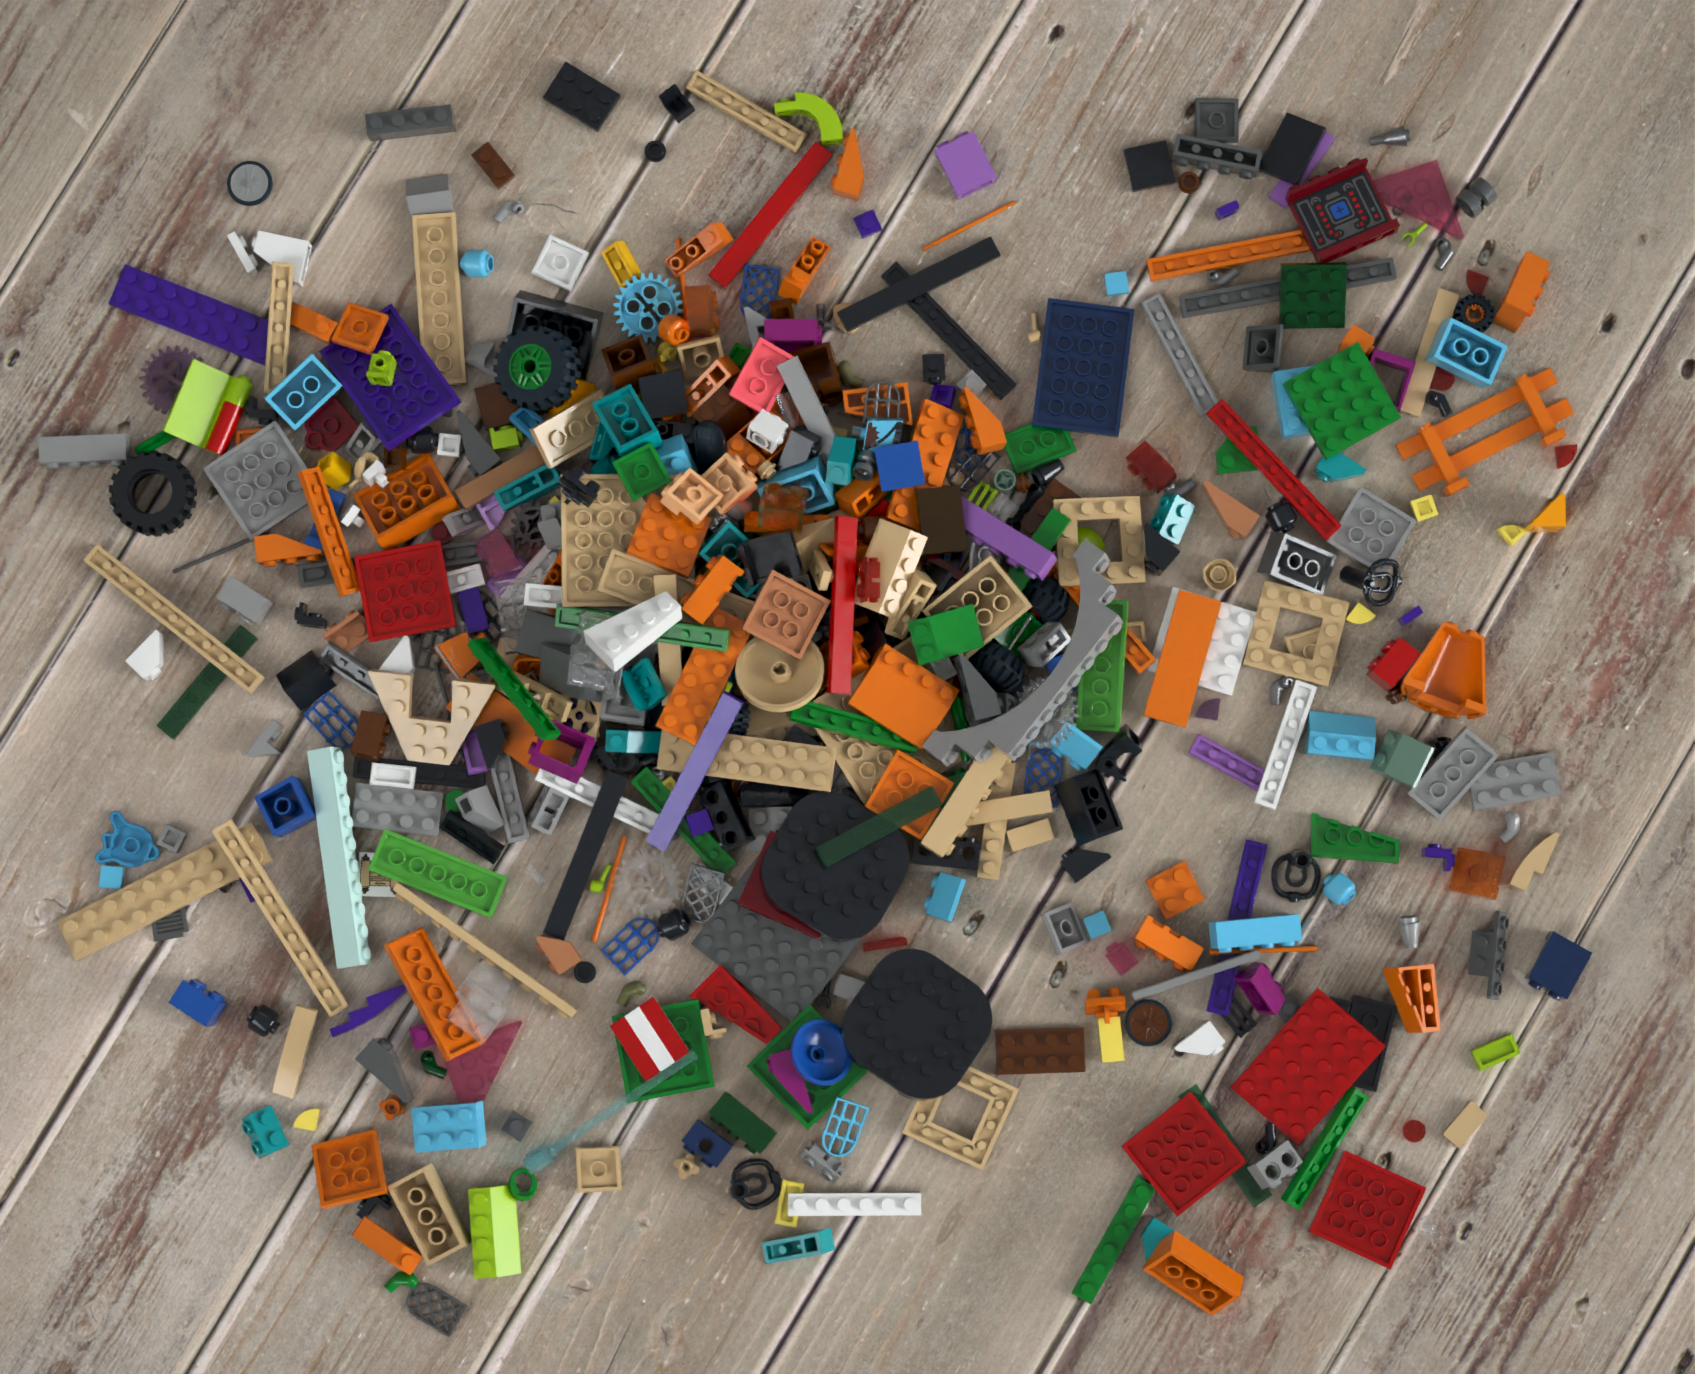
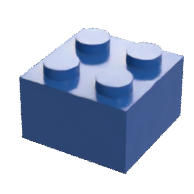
(286, 806)
(199, 1002)

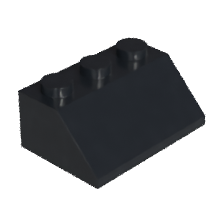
(1088, 807)

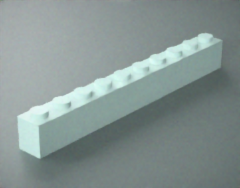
(339, 857)

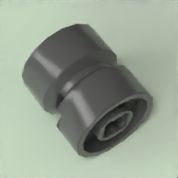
(1478, 195)

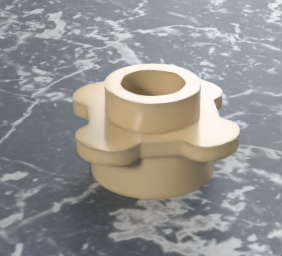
(680, 1163)

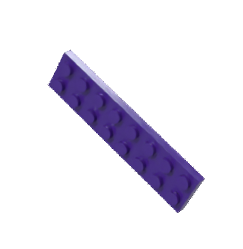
(191, 314)

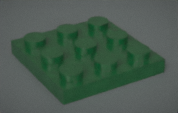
(1312, 295)

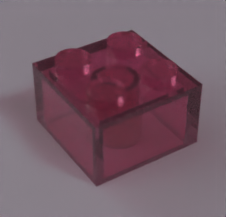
(499, 555)

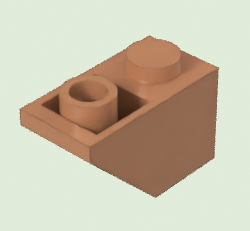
(560, 953)

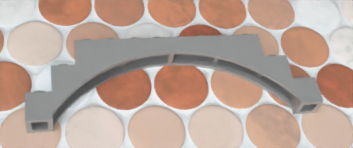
(1020, 725)

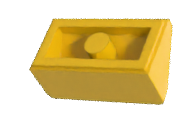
(621, 263)

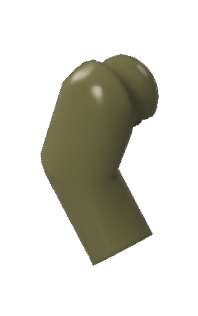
(846, 375)
(629, 990)

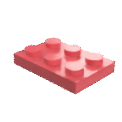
(760, 377)

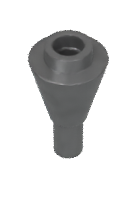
(1395, 137)

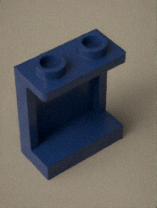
(1558, 966)

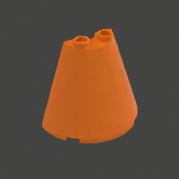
(1450, 674)

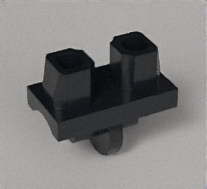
(576, 490)

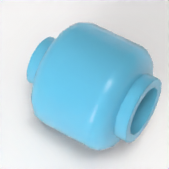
(477, 263)
(1339, 888)

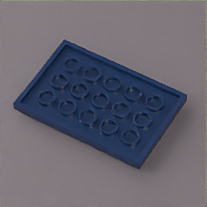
(1083, 367)

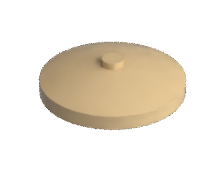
(776, 679)

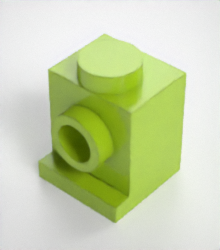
(383, 374)
(506, 438)

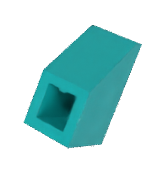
(1152, 1235)

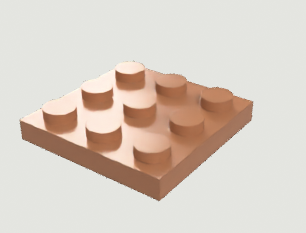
(785, 614)

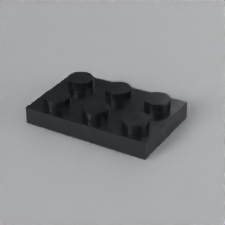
(581, 96)

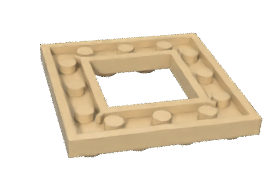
(1128, 513)
(1333, 616)
(974, 1151)

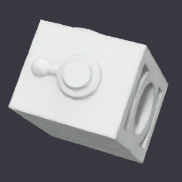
(767, 431)

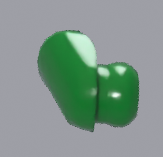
(401, 1278)

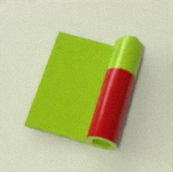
(208, 407)

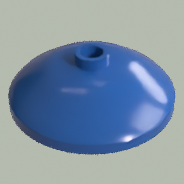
(827, 1043)

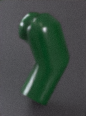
(430, 1066)

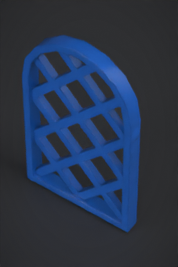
(761, 268)
(1028, 771)

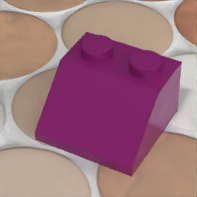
(1260, 988)

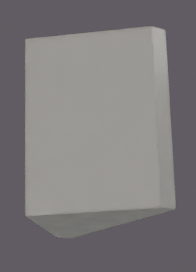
(429, 195)
(1064, 928)

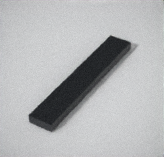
(427, 773)

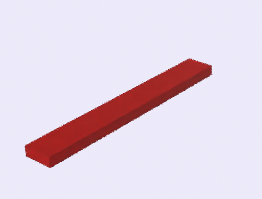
(770, 215)
(1273, 469)
(842, 605)

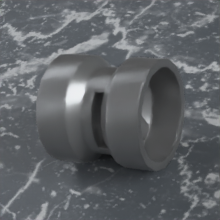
(864, 467)

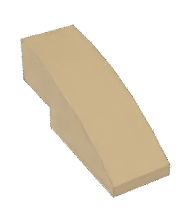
(1532, 862)

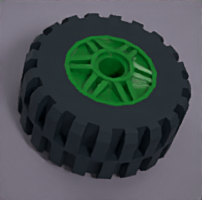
(537, 368)

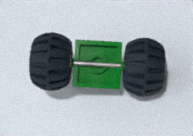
(1000, 661)

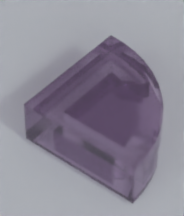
(1209, 710)

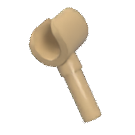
(1034, 336)

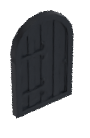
(709, 444)

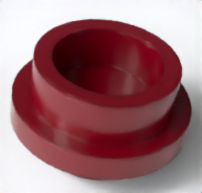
(441, 532)

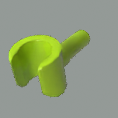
(1414, 234)
(597, 886)

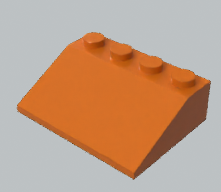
(408, 503)
(902, 696)

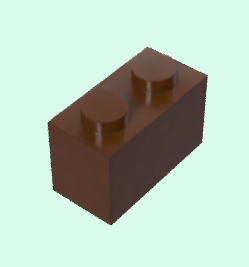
(370, 736)

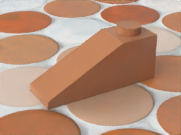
(1232, 513)

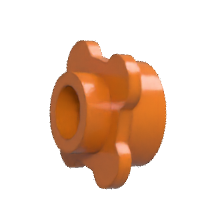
(398, 1108)

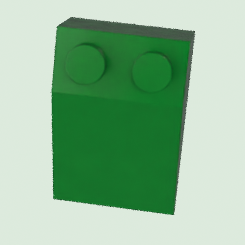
(945, 634)

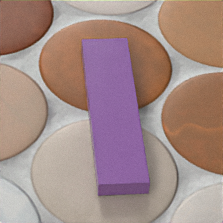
(1280, 190)
(1226, 761)

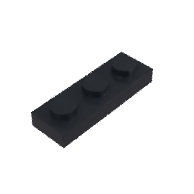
(472, 837)

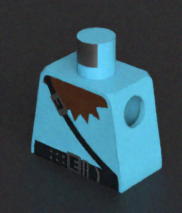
(879, 433)

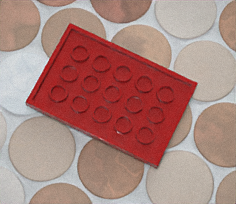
(1308, 1066)

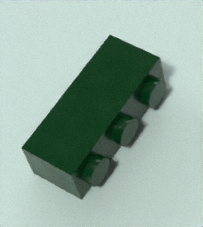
(742, 1123)

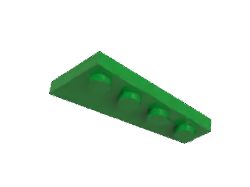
(1346, 842)

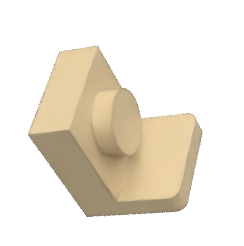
(708, 1021)

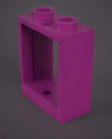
(792, 333)
(1396, 362)
(568, 736)

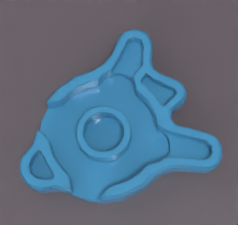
(128, 844)

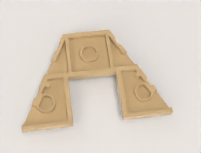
(429, 738)

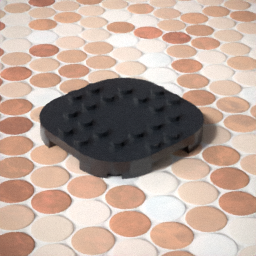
(846, 896)
(916, 1024)

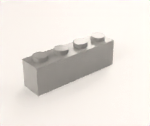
(84, 450)

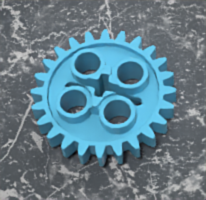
(663, 294)

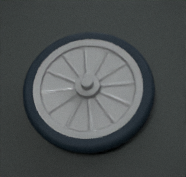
(249, 183)

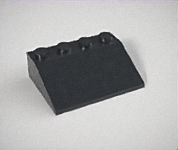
(573, 321)

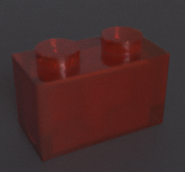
(1150, 467)

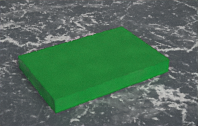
(1035, 446)

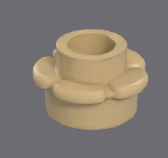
(766, 470)

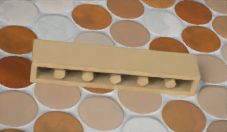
(963, 804)

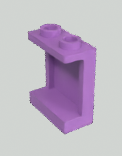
(965, 164)

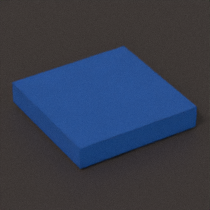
(899, 466)

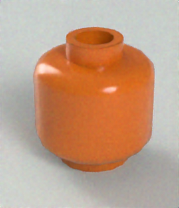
(673, 329)

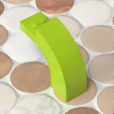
(816, 109)

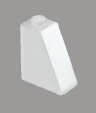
(283, 249)

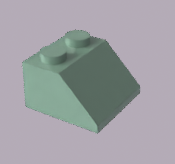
(1401, 758)

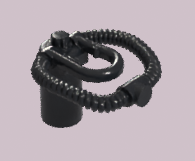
(1366, 580)
(1301, 860)
(739, 1190)

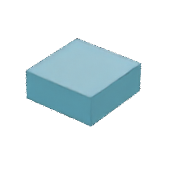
(1116, 283)
(111, 877)
(1097, 924)

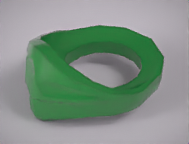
(522, 1196)

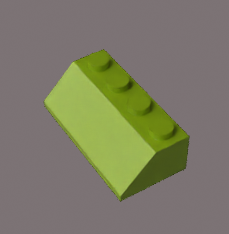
(494, 1231)

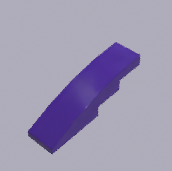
(376, 1005)

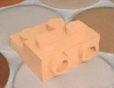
(731, 480)
(691, 496)

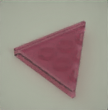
(1421, 195)
(477, 1069)

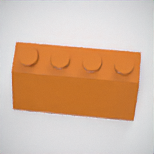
(1194, 1273)

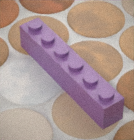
(1007, 542)

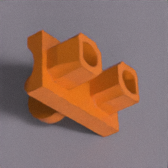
(1105, 1006)

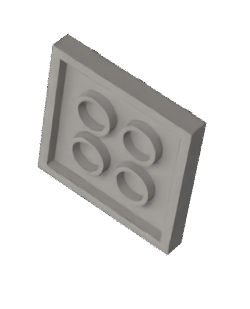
(1371, 530)

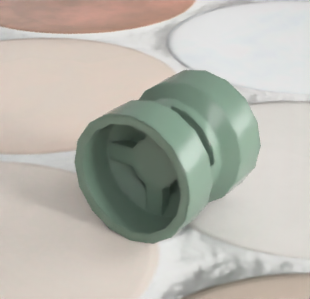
(1006, 478)

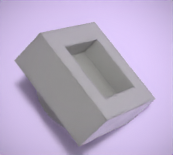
(973, 382)

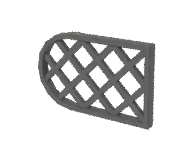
(689, 881)
(436, 1326)

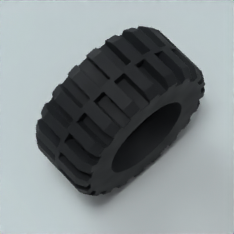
(130, 476)

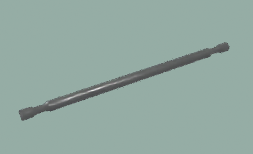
(215, 554)
(446, 700)

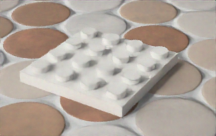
(1225, 648)

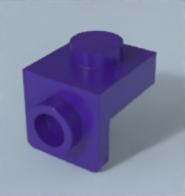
(1436, 851)

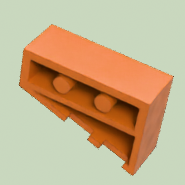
(1522, 291)
(854, 402)

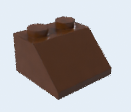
(724, 411)

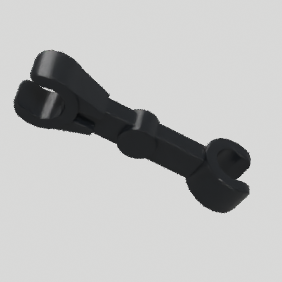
(1033, 494)

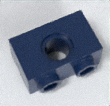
(701, 1131)

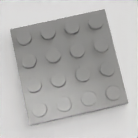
(260, 480)

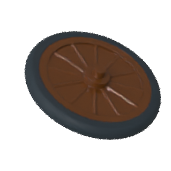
(1148, 1022)

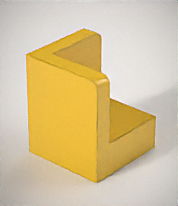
(335, 470)

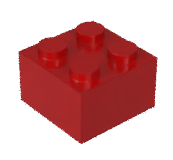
(1392, 664)

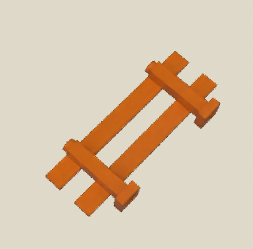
(1446, 467)

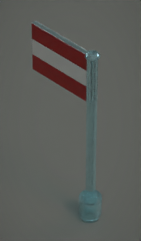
(655, 1052)

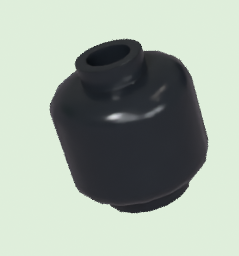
(422, 441)
(1281, 517)
(673, 924)
(263, 1020)

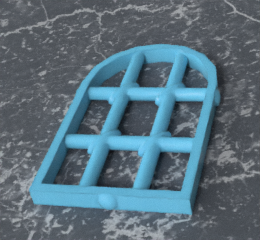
(850, 1122)

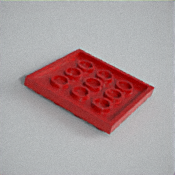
(405, 591)
(1184, 1153)
(1367, 1209)

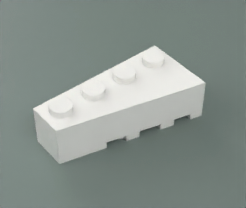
(633, 630)

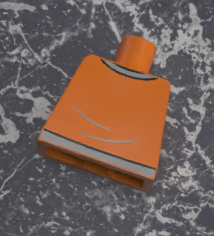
(457, 655)

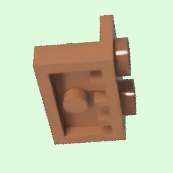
(349, 632)

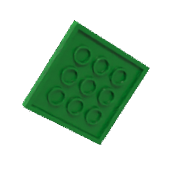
(1341, 400)
(694, 1076)
(820, 1096)

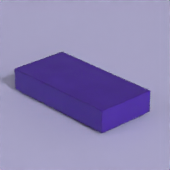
(473, 610)

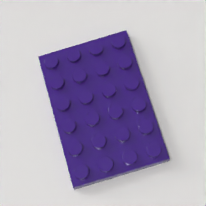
(417, 391)

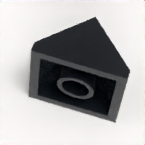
(305, 680)

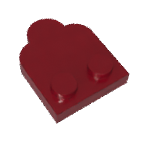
(329, 426)

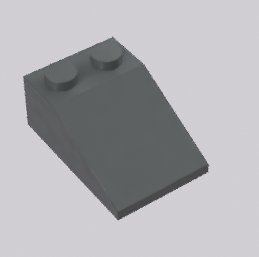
(1296, 563)
(554, 673)
(977, 694)
(384, 1064)

